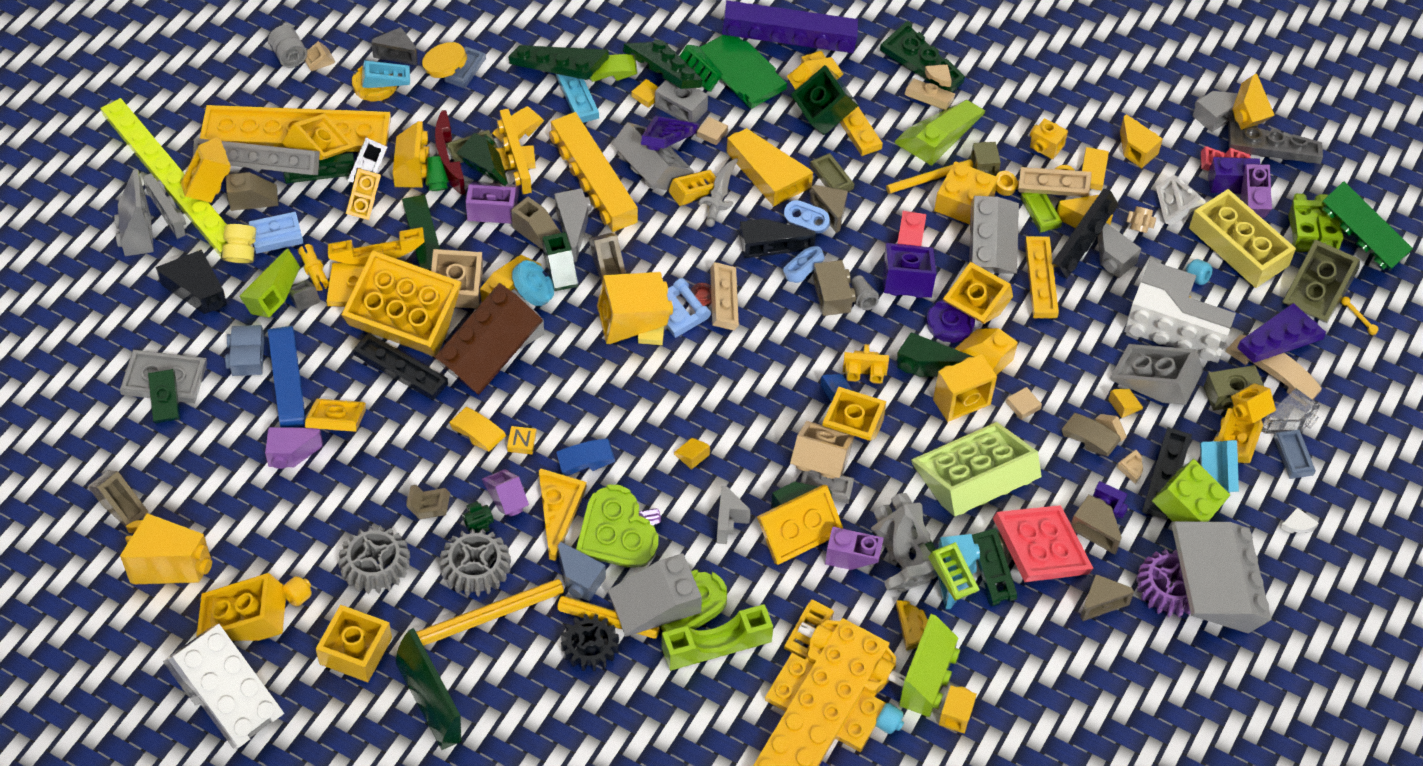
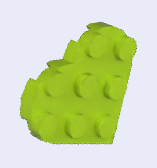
(615, 530)
(713, 601)

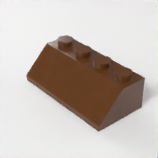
(488, 338)

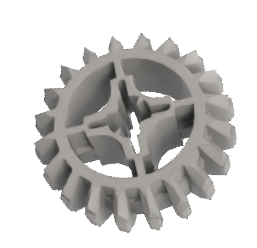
(383, 548)
(473, 571)

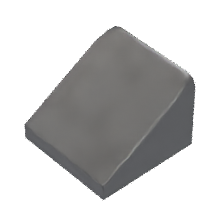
(304, 295)

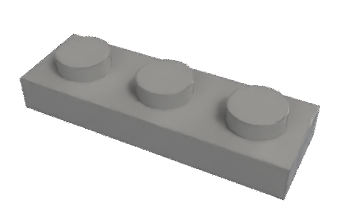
(165, 205)

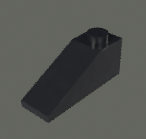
(769, 237)

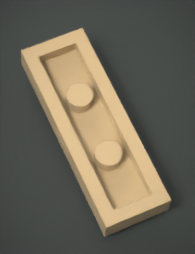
(1055, 181)
(724, 296)

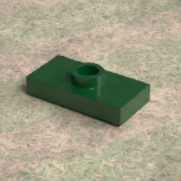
(164, 396)

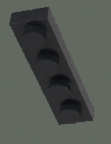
(1085, 233)
(400, 366)
(1168, 463)

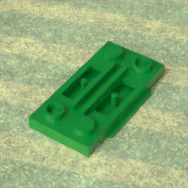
(744, 70)

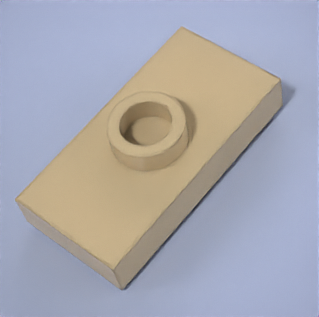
(930, 94)

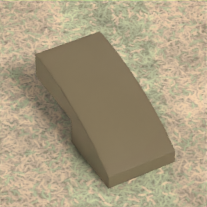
(1094, 435)

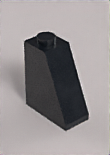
(193, 282)

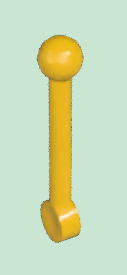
(1372, 329)

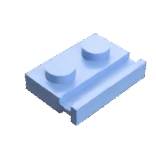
(277, 232)

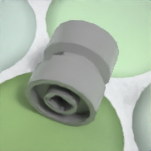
(287, 46)

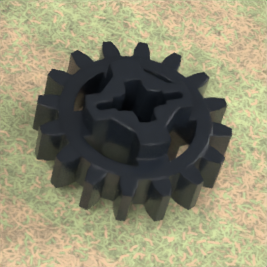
(590, 644)

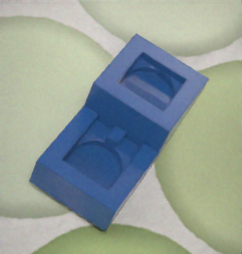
(589, 454)

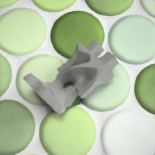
(900, 533)

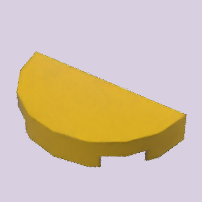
(912, 623)

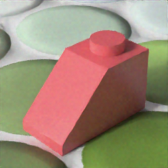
(911, 228)

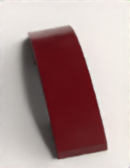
(442, 136)

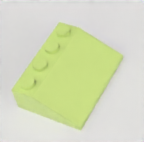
(978, 468)

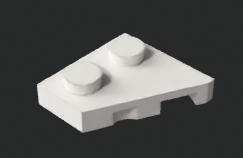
(1177, 199)

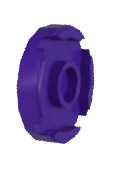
(949, 323)

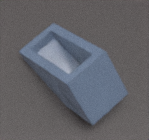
(580, 572)

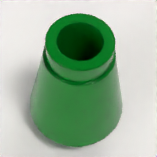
(435, 175)

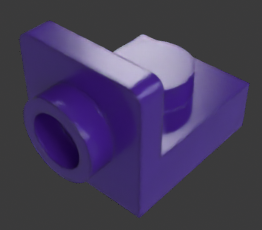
(1113, 498)

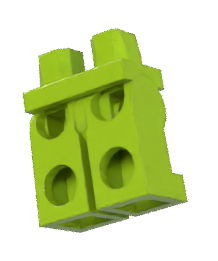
(1311, 223)

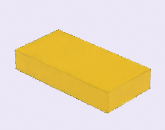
(1095, 162)

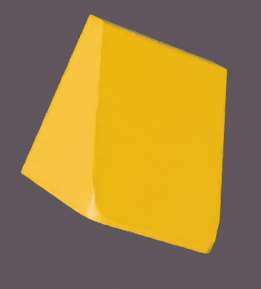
(1124, 402)
(693, 452)

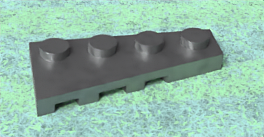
(1273, 143)

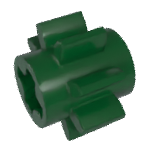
(477, 517)

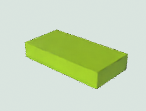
(1041, 211)

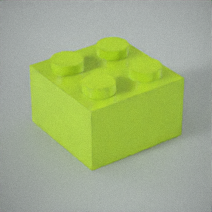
(1191, 495)

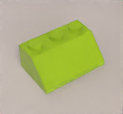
(930, 668)

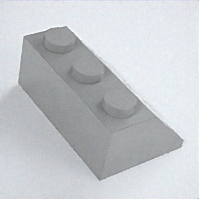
(654, 166)
(994, 234)

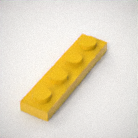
(516, 157)
(1041, 277)

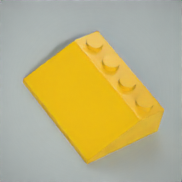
(402, 303)

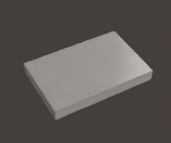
(188, 373)

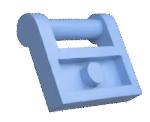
(681, 320)

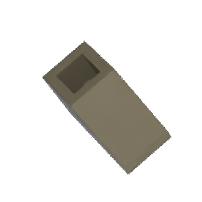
(533, 221)

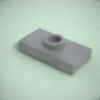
(840, 487)

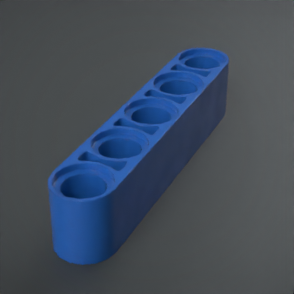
(287, 377)

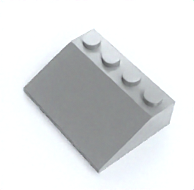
(1221, 574)

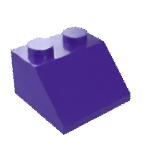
(909, 270)

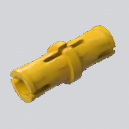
(313, 267)

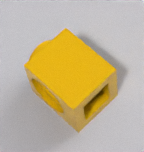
(1253, 403)
(957, 709)

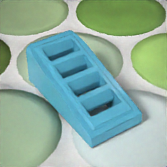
(377, 74)

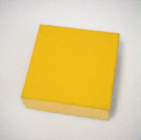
(645, 93)

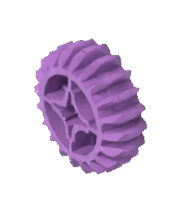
(1154, 583)

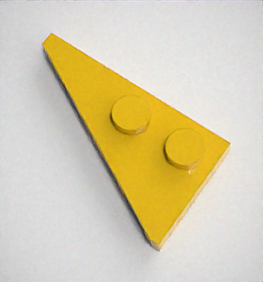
(560, 503)

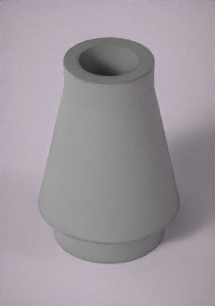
(865, 294)

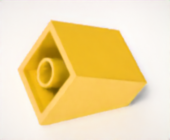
(633, 305)
(165, 553)

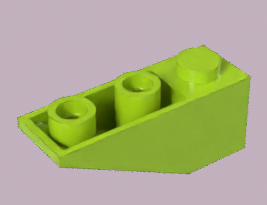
(272, 286)

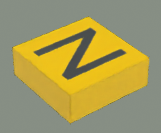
(521, 440)

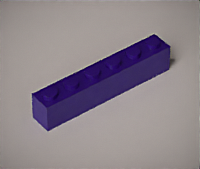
(790, 26)

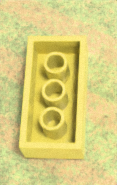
(1242, 238)

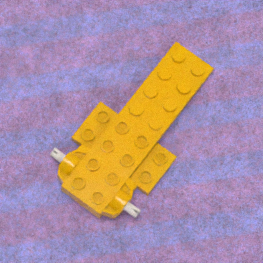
(828, 694)

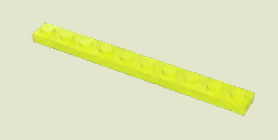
(165, 170)

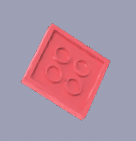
(1042, 543)

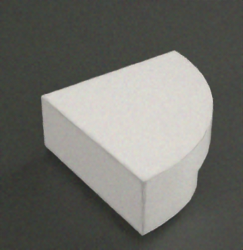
(1299, 522)

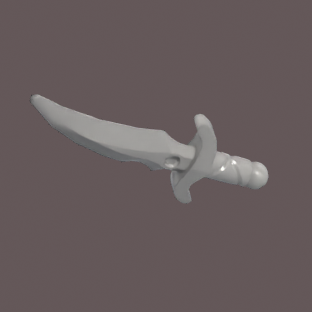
(718, 193)

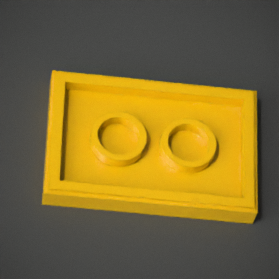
(799, 524)

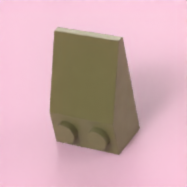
(1322, 280)

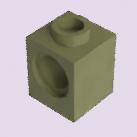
(986, 157)

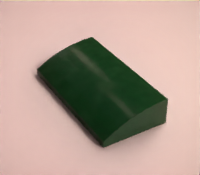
(428, 691)

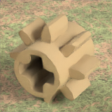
(1141, 219)

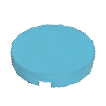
(532, 283)

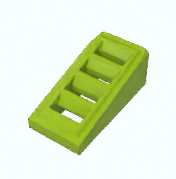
(957, 559)

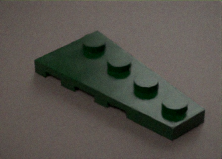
(915, 53)
(565, 61)
(665, 61)

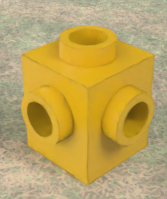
(1048, 138)

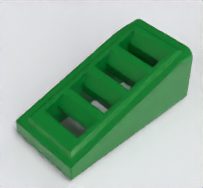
(691, 55)

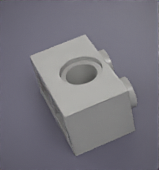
(681, 103)

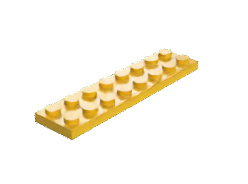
(270, 125)

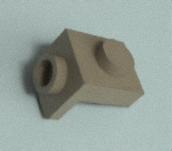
(428, 503)

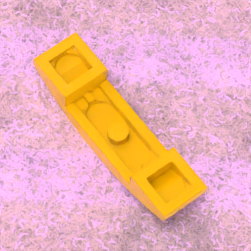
(346, 253)

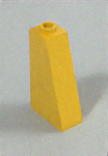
(768, 167)

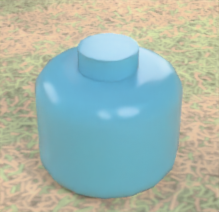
(1201, 269)
(890, 719)

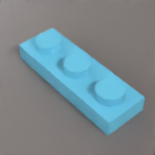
(578, 97)

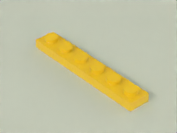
(855, 123)

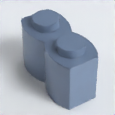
(246, 350)

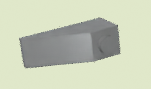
(572, 213)

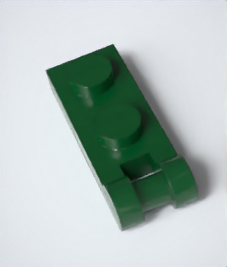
(994, 567)

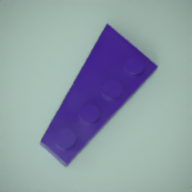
(666, 132)
(1281, 334)

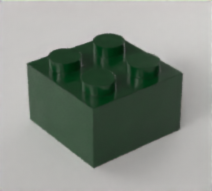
(824, 100)

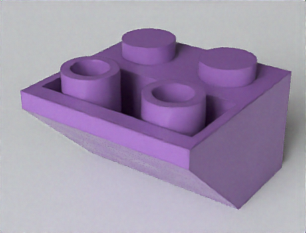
(491, 202)

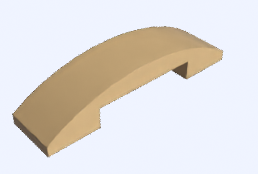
(1282, 368)

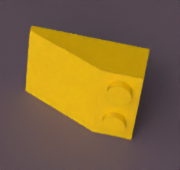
(245, 609)

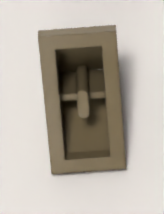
(832, 201)
(1105, 597)

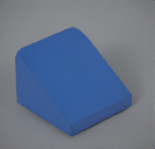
(831, 383)

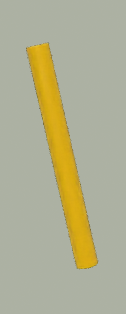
(923, 178)

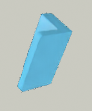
(1221, 462)

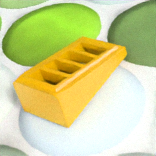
(680, 186)
(815, 614)

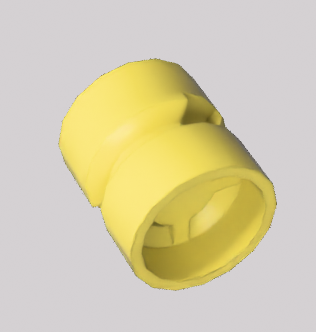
(239, 242)

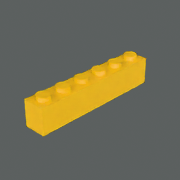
(593, 172)

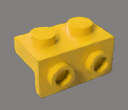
(1242, 431)

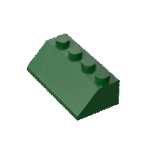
(1366, 226)

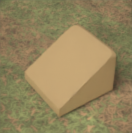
(318, 57)

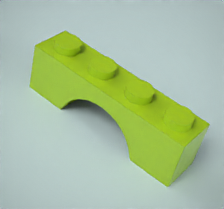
(690, 646)

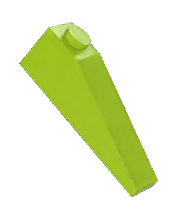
(939, 132)

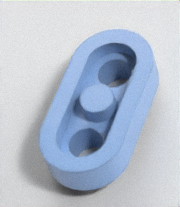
(808, 216)
(803, 264)

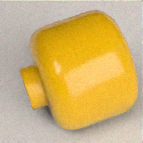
(297, 590)

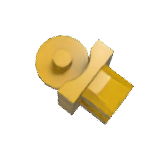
(865, 363)

